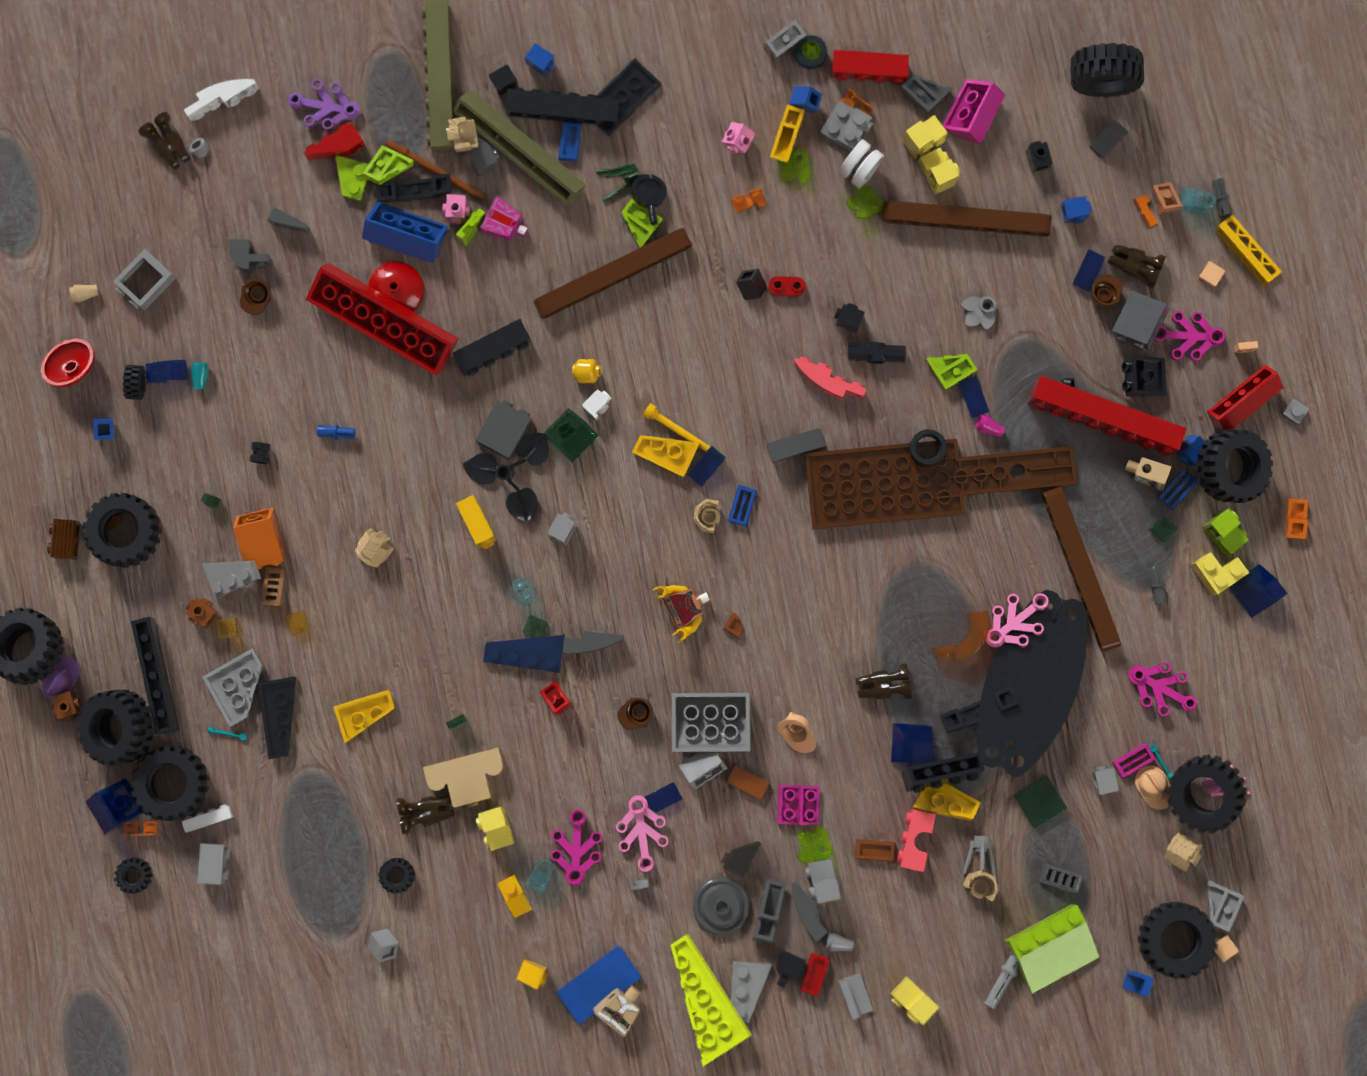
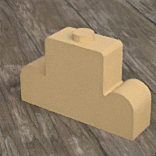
(466, 776)

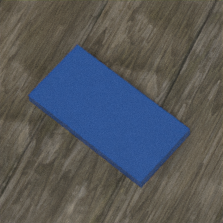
(597, 982)

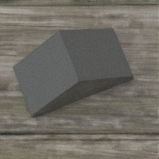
(1108, 138)

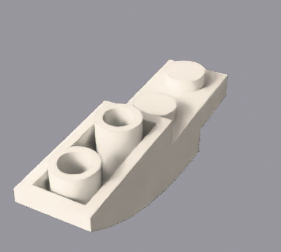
(228, 92)

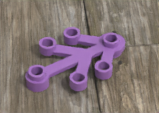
(327, 106)

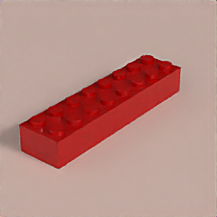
(382, 319)
(1106, 416)

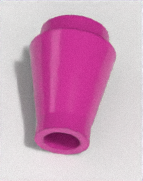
(989, 426)

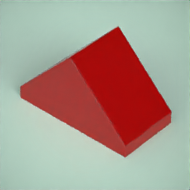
(556, 698)

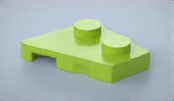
(386, 165)
(351, 178)
(639, 223)
(469, 229)
(951, 369)

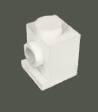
(596, 404)

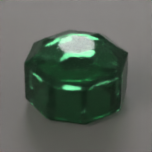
(211, 501)

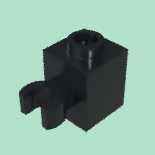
(790, 966)

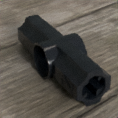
(876, 353)

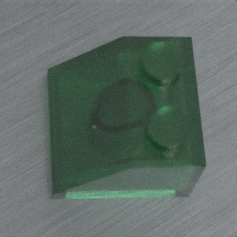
(570, 435)

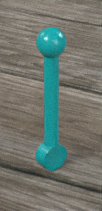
(242, 736)
(1154, 748)

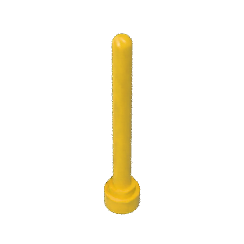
(652, 413)

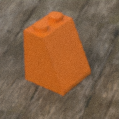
(259, 538)

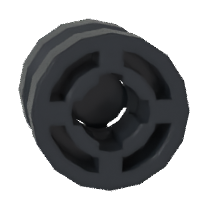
(260, 453)

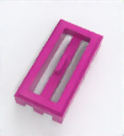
(1120, 768)

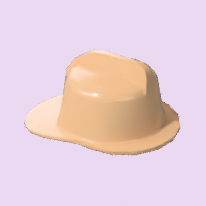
(797, 733)
(1153, 786)

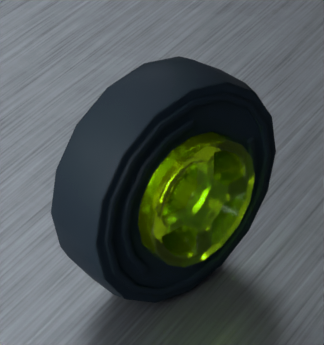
(810, 45)

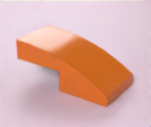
(1296, 518)

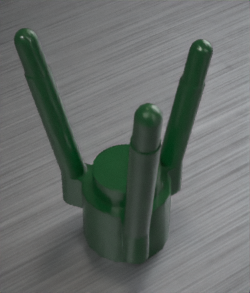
(628, 172)

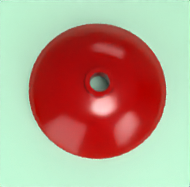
(408, 280)
(68, 363)

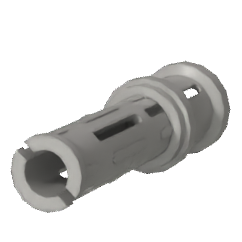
(1009, 970)

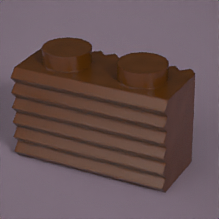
(64, 539)

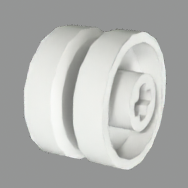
(861, 163)

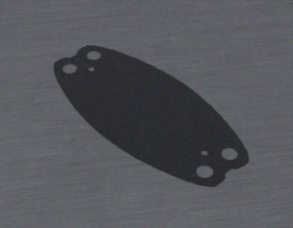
(1044, 681)

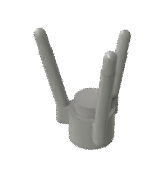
(981, 845)

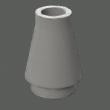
(835, 942)

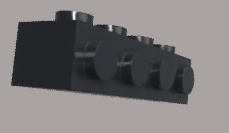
(943, 771)

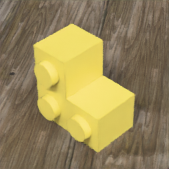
(924, 136)
(939, 170)
(1216, 577)
(497, 828)
(917, 1003)

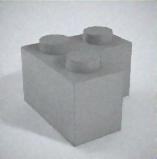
(823, 881)

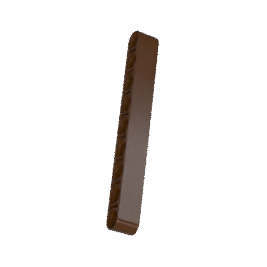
(967, 218)
(612, 273)
(1081, 569)

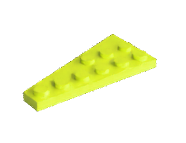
(709, 1008)

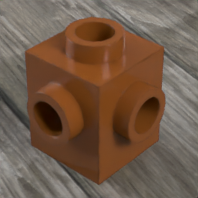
(207, 615)
(66, 706)

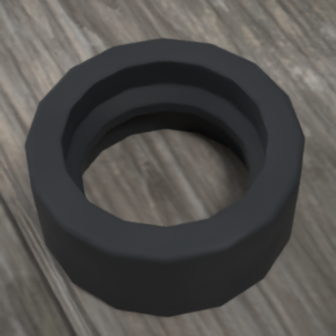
(927, 462)

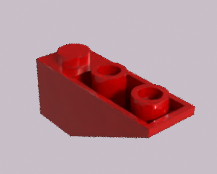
(341, 143)

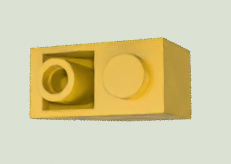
(532, 974)

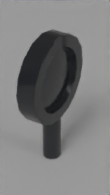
(649, 193)

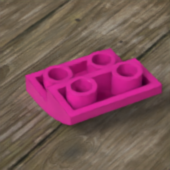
(798, 805)

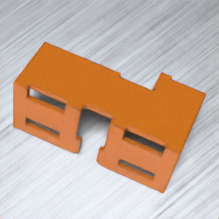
(852, 102)
(744, 203)
(1147, 215)
(135, 828)

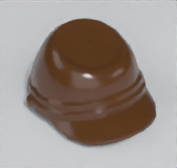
(1106, 291)
(255, 296)
(635, 713)

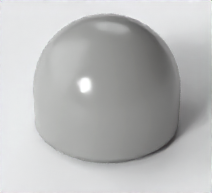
(202, 150)

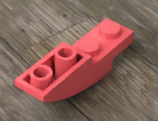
(820, 377)

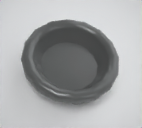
(721, 906)

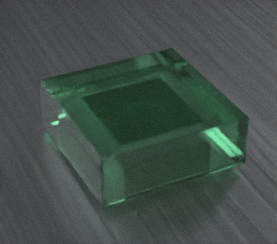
(1162, 529)
(534, 626)
(457, 721)

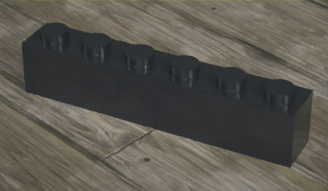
(563, 107)
(155, 675)

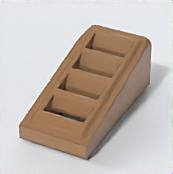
(264, 600)

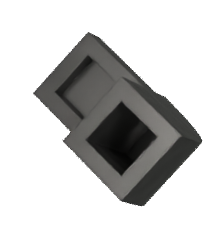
(244, 259)

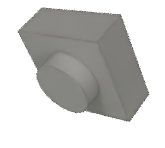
(1295, 412)

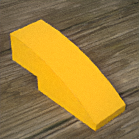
(787, 133)

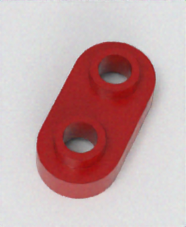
(786, 288)

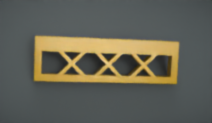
(1245, 254)

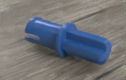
(336, 432)

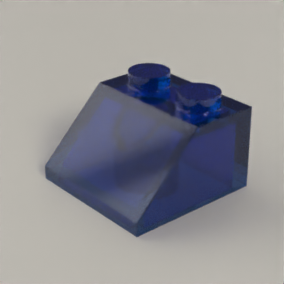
(114, 806)

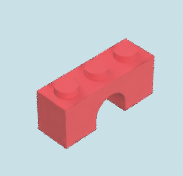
(910, 856)

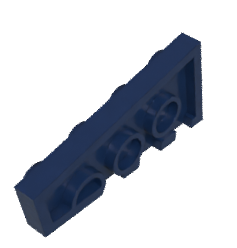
(532, 653)

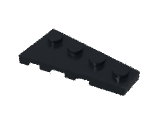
(277, 714)

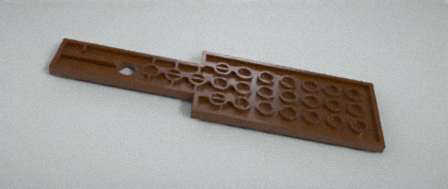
(888, 485)

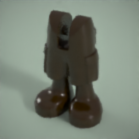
(166, 146)
(1132, 263)
(879, 684)
(429, 812)

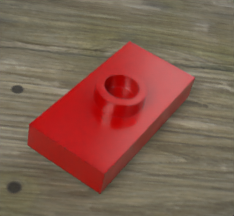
(814, 974)

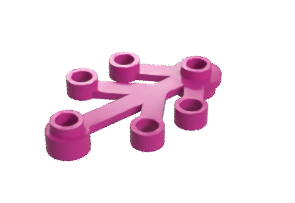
(1192, 336)
(1159, 687)
(576, 851)

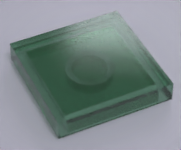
(1040, 801)

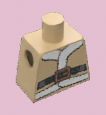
(1157, 474)
(619, 1009)

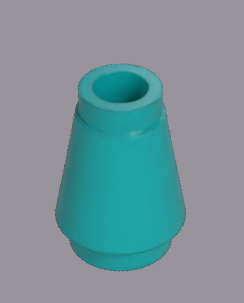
(199, 374)

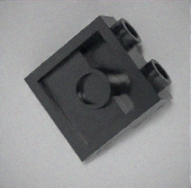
(1144, 376)

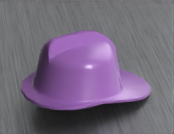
(62, 678)

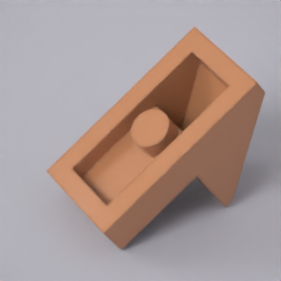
(1167, 198)

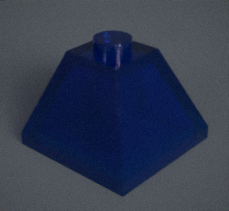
(1257, 590)
(911, 743)

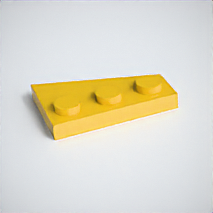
(667, 453)
(362, 712)
(947, 802)

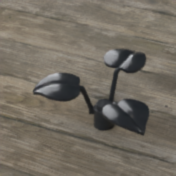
(483, 467)

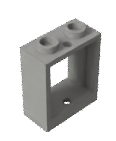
(155, 291)

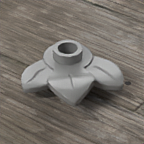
(977, 313)

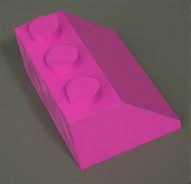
(974, 110)

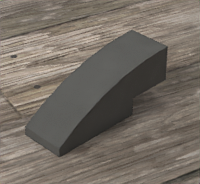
(795, 445)
(591, 642)
(769, 912)
(808, 913)

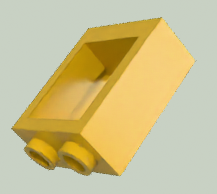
(476, 522)

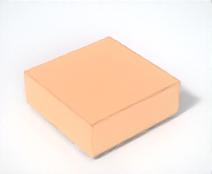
(1211, 274)
(1245, 347)
(1225, 948)

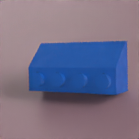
(404, 232)

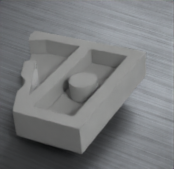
(1223, 905)

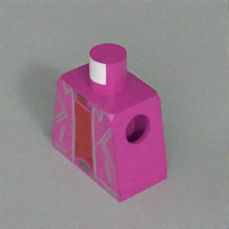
(503, 221)

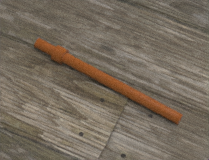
(434, 169)

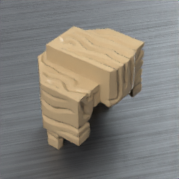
(462, 134)
(706, 515)
(373, 548)
(1183, 852)
(981, 885)

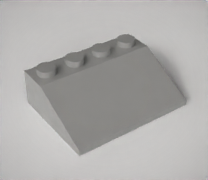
(710, 722)

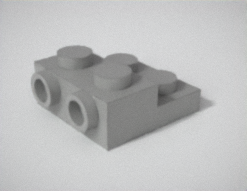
(846, 126)

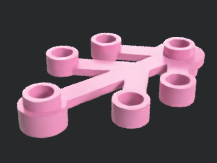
(1014, 623)
(641, 830)

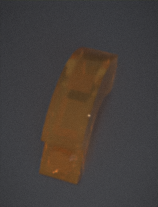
(977, 633)

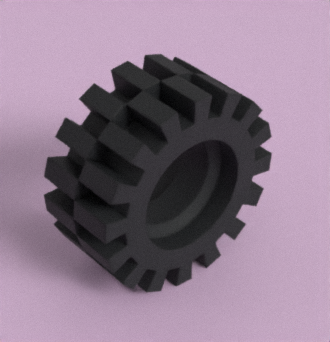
(134, 382)
(385, 871)
(122, 881)

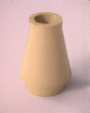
(83, 292)

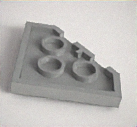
(235, 686)

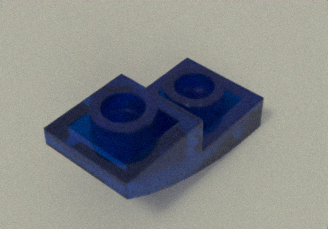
(166, 370)

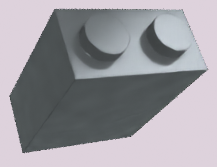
(1140, 321)
(504, 429)

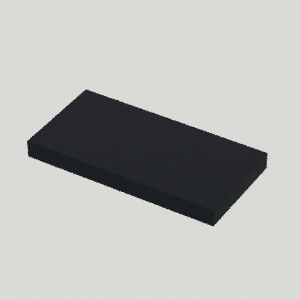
(632, 88)

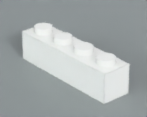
(203, 820)

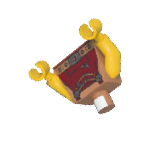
(683, 608)

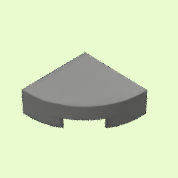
(639, 884)

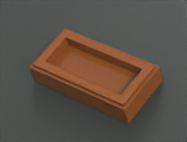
(747, 782)
(875, 850)

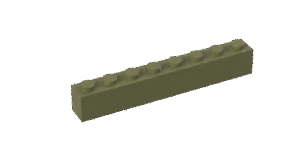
(439, 73)
(520, 148)

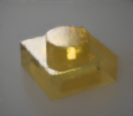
(298, 622)
(227, 628)

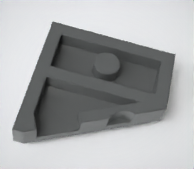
(924, 92)

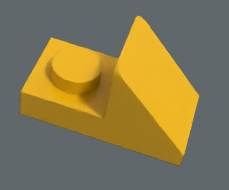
(514, 896)

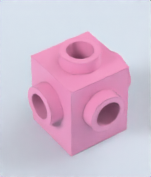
(738, 138)
(456, 209)

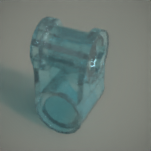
(1194, 200)
(540, 877)

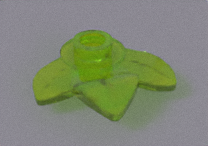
(796, 168)
(864, 201)
(811, 844)

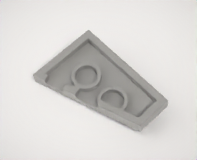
(230, 576)
(747, 985)

